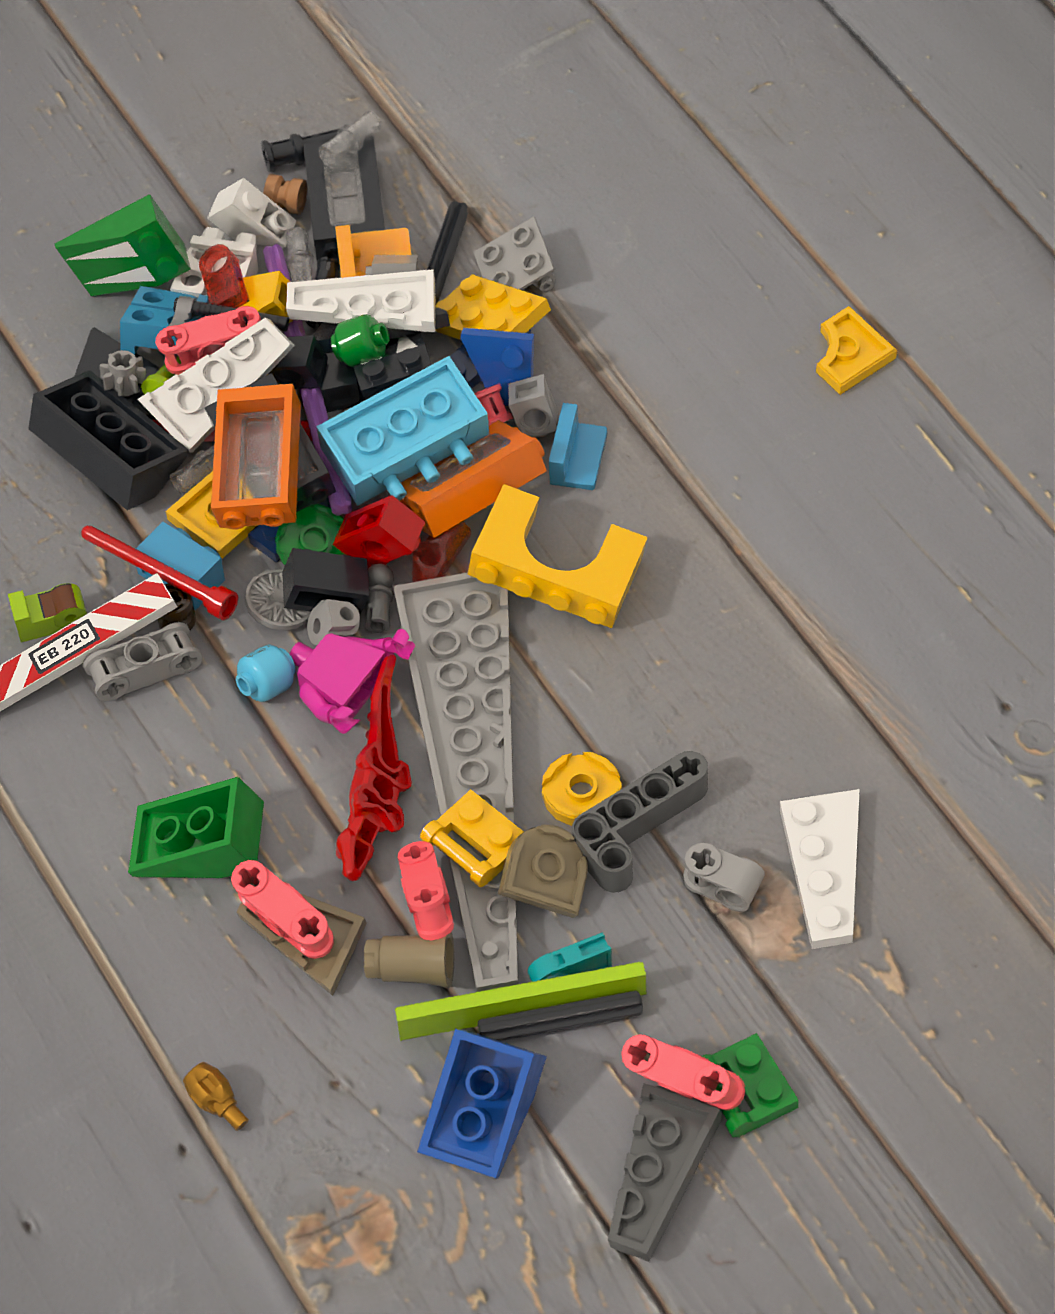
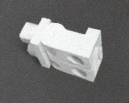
(243, 247)

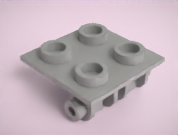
(518, 258)

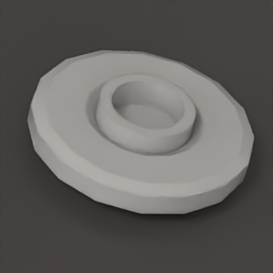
(266, 602)

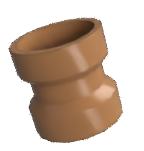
(287, 194)

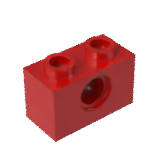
(380, 532)

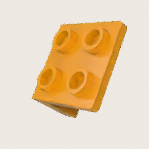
(358, 249)

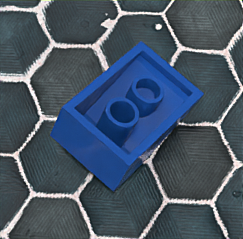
(480, 1102)

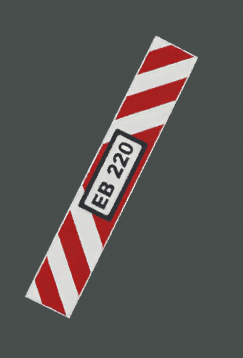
(82, 637)

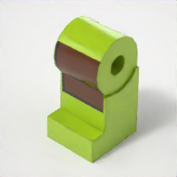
(46, 611)

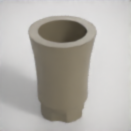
(410, 959)

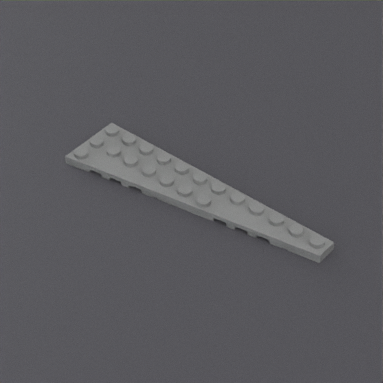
(467, 729)

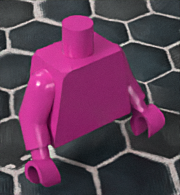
(342, 674)

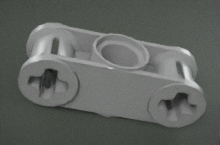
(124, 663)

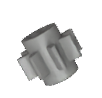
(123, 373)

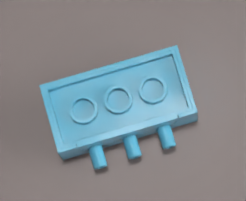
(404, 432)

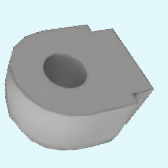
(332, 617)

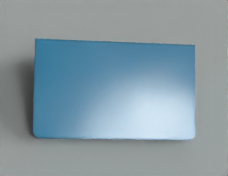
(576, 451)

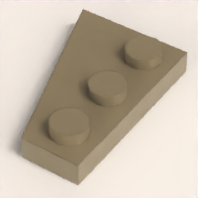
(325, 970)

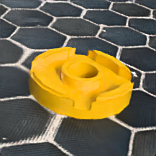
(570, 770)

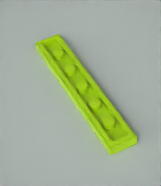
(467, 1009)

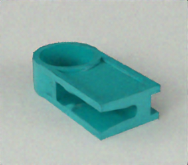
(573, 959)

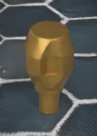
(214, 1094)

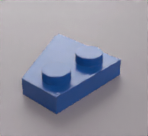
(500, 356)

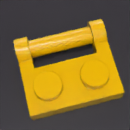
(481, 828)

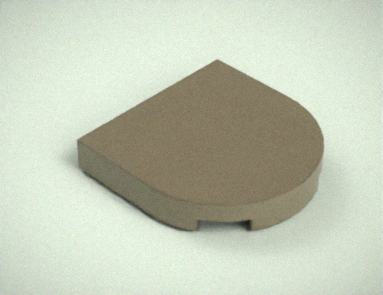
(545, 870)

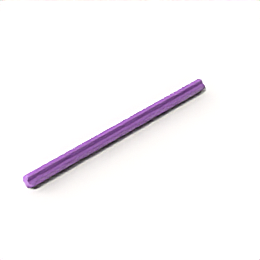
(311, 397)

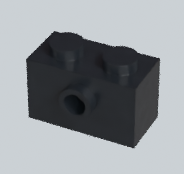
(322, 576)

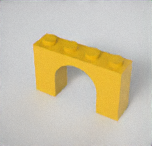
(588, 592)

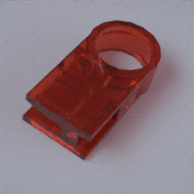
(227, 284)

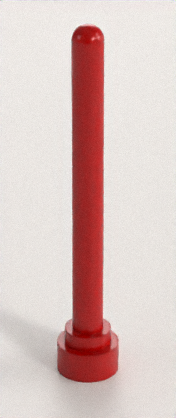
(218, 600)

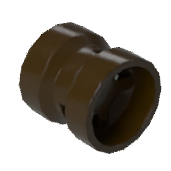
(184, 611)

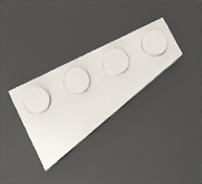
(394, 299)
(240, 362)

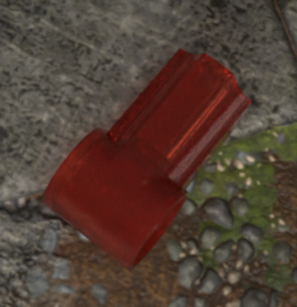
(437, 554)

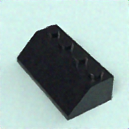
(106, 438)

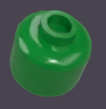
(359, 340)

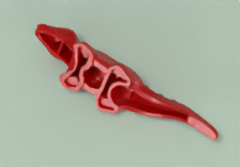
(375, 783)

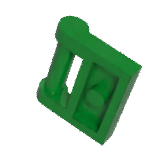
(764, 1083)

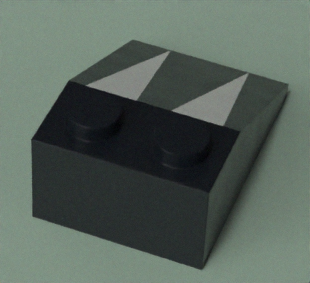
(401, 360)

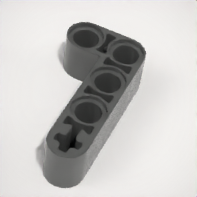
(679, 781)

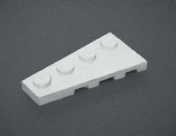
(823, 855)

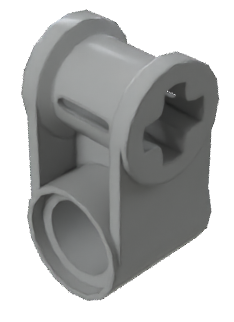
(723, 878)

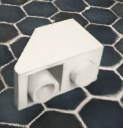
(250, 211)

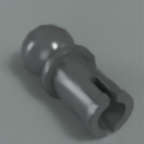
(380, 597)

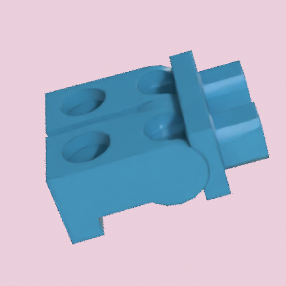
(147, 316)

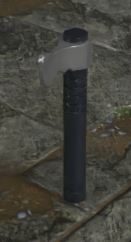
(188, 307)

